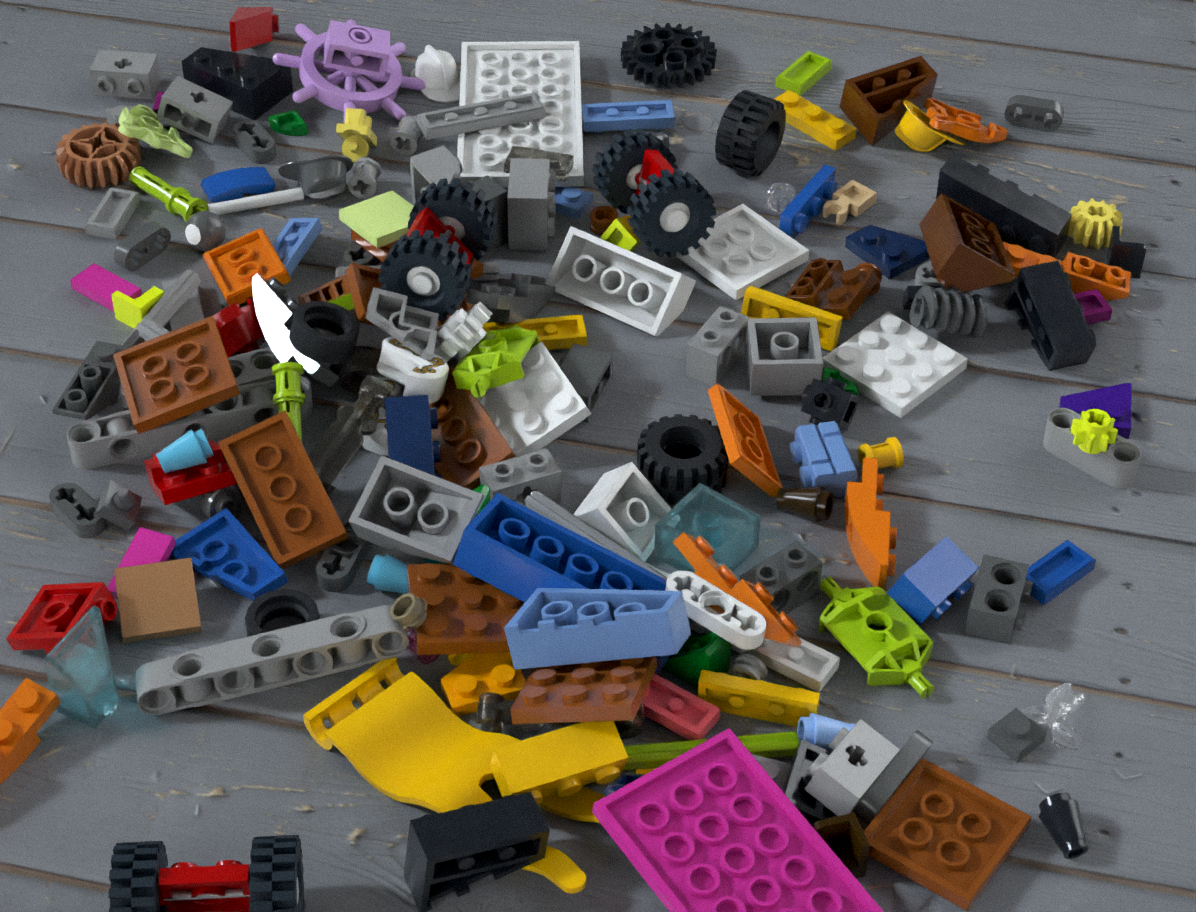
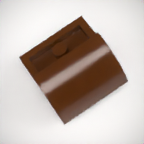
(831, 288)

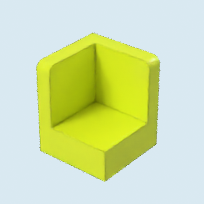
(621, 234)
(131, 310)

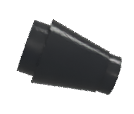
(1064, 823)

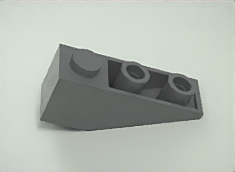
(93, 385)

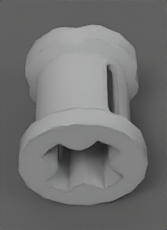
(406, 132)
(359, 180)

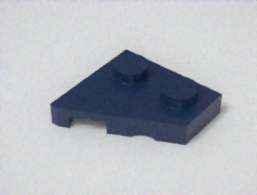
(887, 249)

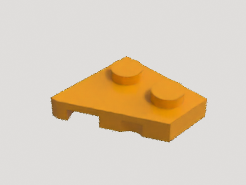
(481, 675)

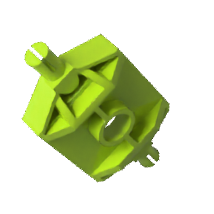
(495, 360)
(887, 655)

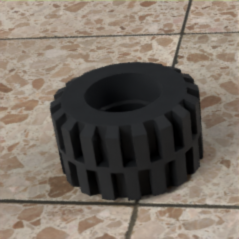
(750, 133)
(681, 455)

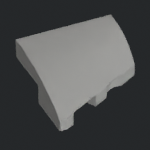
(405, 323)

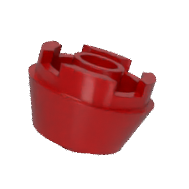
(239, 328)

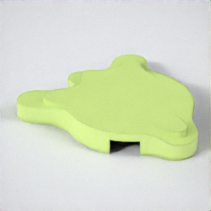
(144, 125)

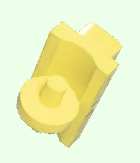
(356, 134)

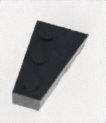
(1052, 315)
(470, 843)

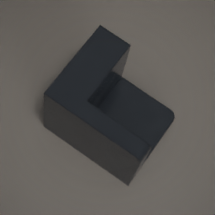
(1125, 254)

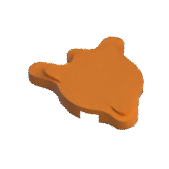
(962, 123)

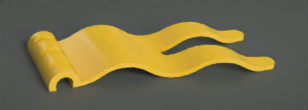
(427, 755)

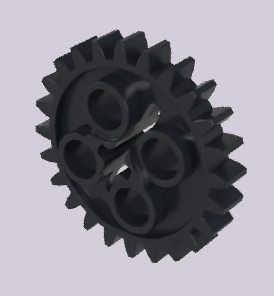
(668, 55)

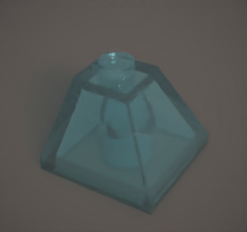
(83, 672)

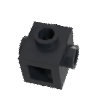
(829, 402)

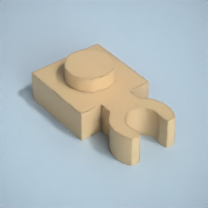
(851, 199)

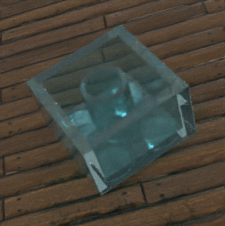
(719, 520)

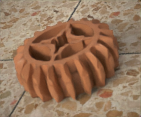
(97, 155)

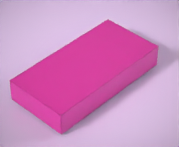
(100, 283)
(145, 549)

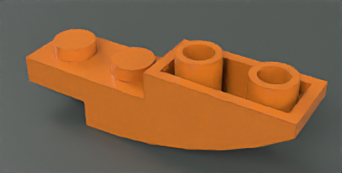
(1083, 272)
(869, 526)
(699, 554)
(20, 721)

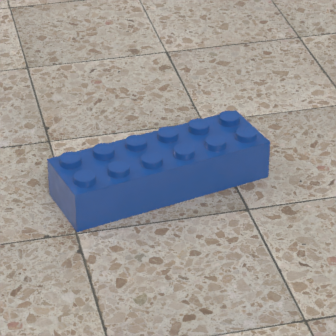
(529, 552)

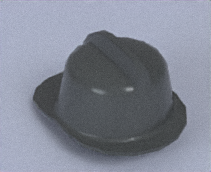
(320, 176)

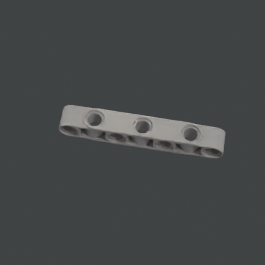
(115, 439)
(269, 660)

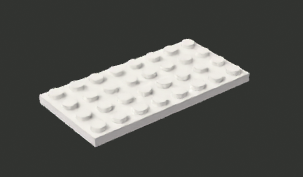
(516, 69)

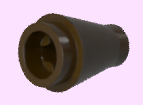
(808, 502)

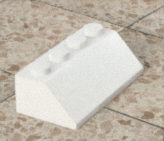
(619, 282)

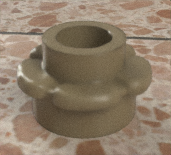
(409, 611)

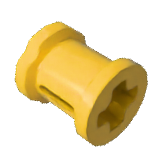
(888, 453)

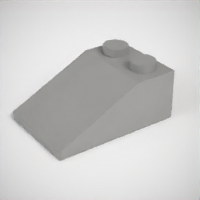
(413, 511)

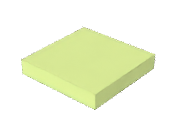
(379, 218)

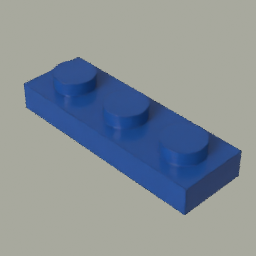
(808, 202)

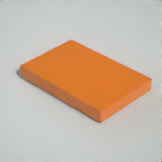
(240, 260)
(744, 440)

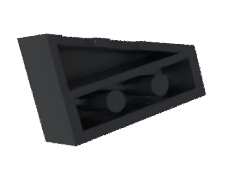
(247, 80)

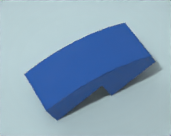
(235, 182)

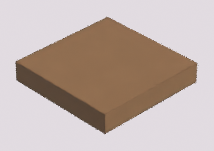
(157, 600)

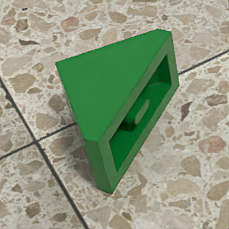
(700, 653)

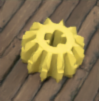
(1093, 223)

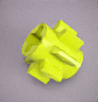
(1094, 431)

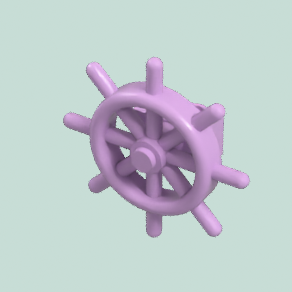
(354, 60)

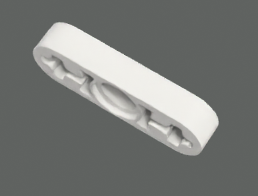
(736, 625)

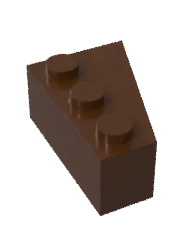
(877, 98)

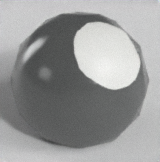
(205, 231)

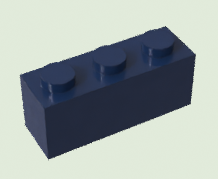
(409, 432)

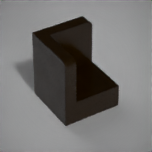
(846, 840)

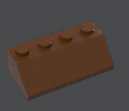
(964, 247)

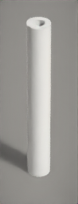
(256, 201)

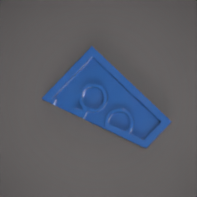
(230, 556)

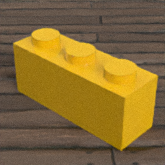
(560, 760)

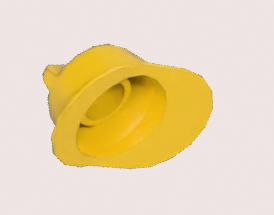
(917, 132)

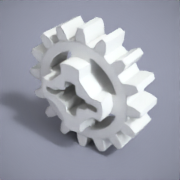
(462, 332)

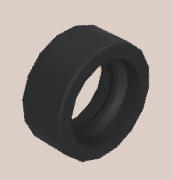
(322, 346)
(278, 604)

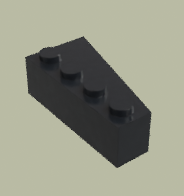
(1018, 217)

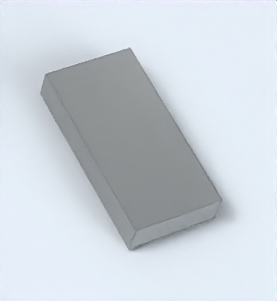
(112, 213)

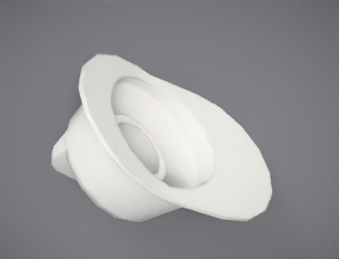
(440, 75)

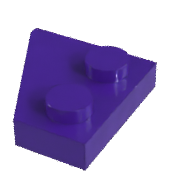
(1113, 400)

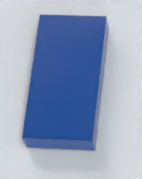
(1058, 571)

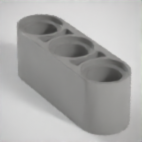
(1114, 467)

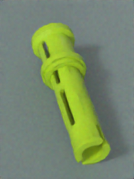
(176, 199)
(290, 397)

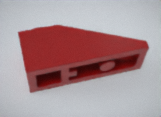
(252, 27)

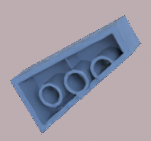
(596, 626)

